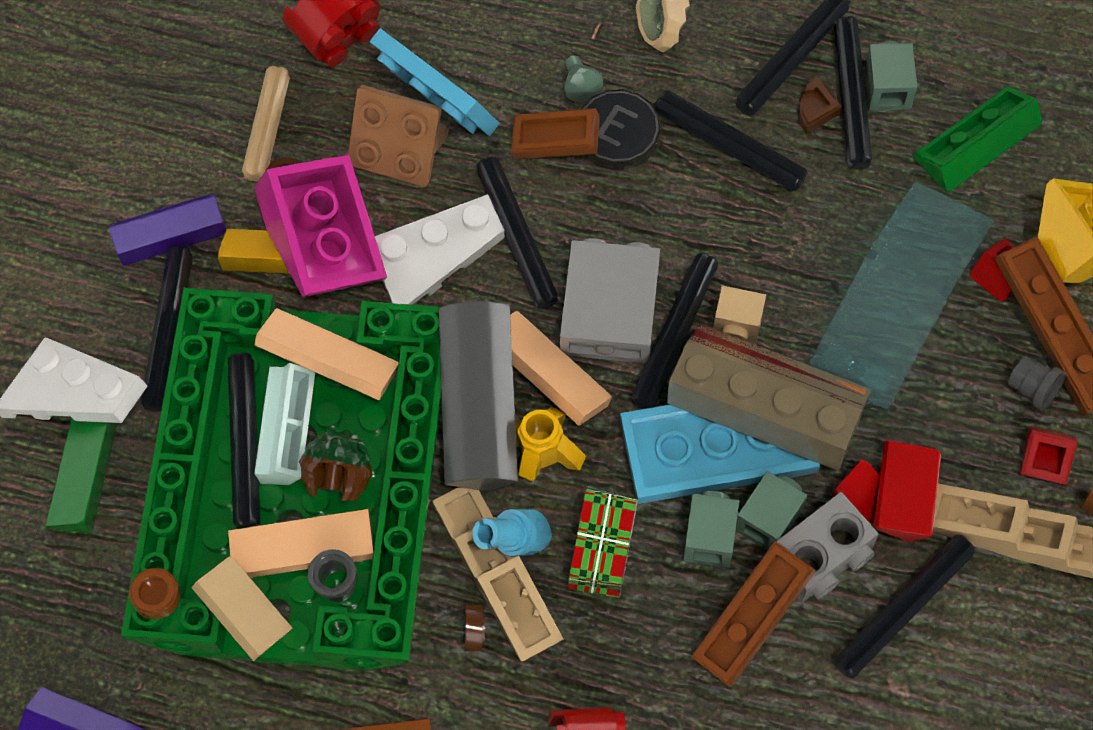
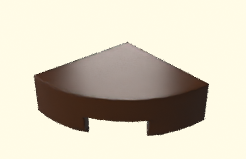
(817, 106)

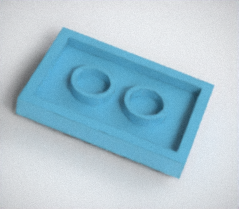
(433, 85)

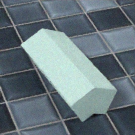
(284, 424)

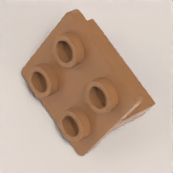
(395, 135)

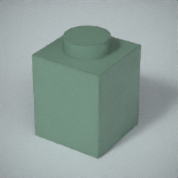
(890, 76)
(771, 510)
(711, 529)

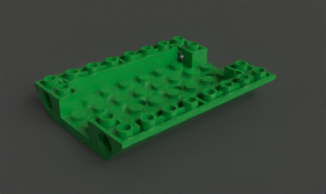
(191, 483)

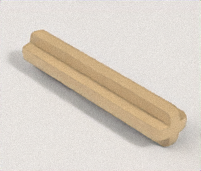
(266, 123)

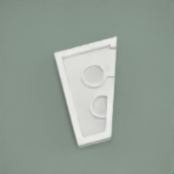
(435, 247)
(70, 384)

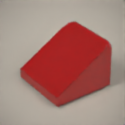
(988, 273)
(1048, 455)
(861, 489)

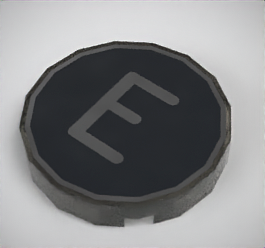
(626, 129)

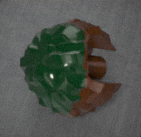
(336, 463)

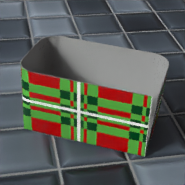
(602, 543)

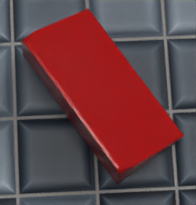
(907, 491)

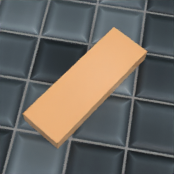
(327, 353)
(555, 372)
(296, 543)

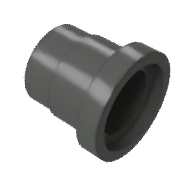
(1037, 382)
(328, 563)

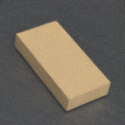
(241, 607)

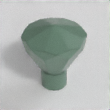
(581, 80)

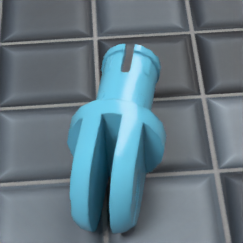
(514, 532)

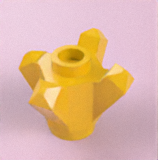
(544, 443)

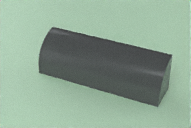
(477, 395)

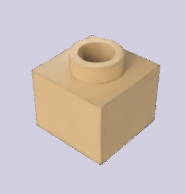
(740, 313)

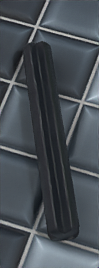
(790, 55)
(853, 93)
(731, 140)
(517, 233)
(174, 280)
(674, 331)
(243, 440)
(904, 606)

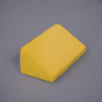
(250, 252)

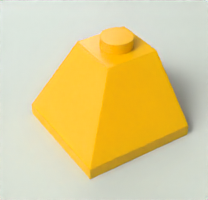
(1068, 228)

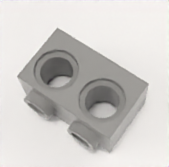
(814, 541)

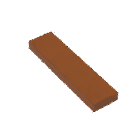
(1052, 316)

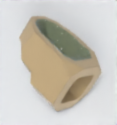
(661, 21)

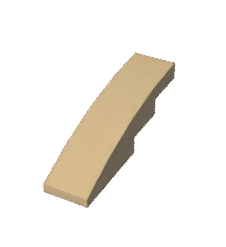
(1014, 529)
(499, 577)

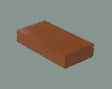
(555, 134)

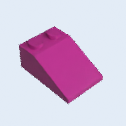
(320, 225)

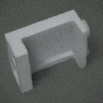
(610, 300)

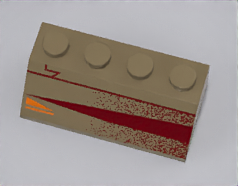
(767, 396)

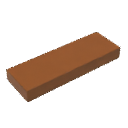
(753, 613)

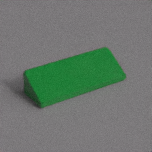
(979, 137)
(81, 476)

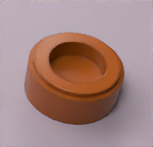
(155, 593)

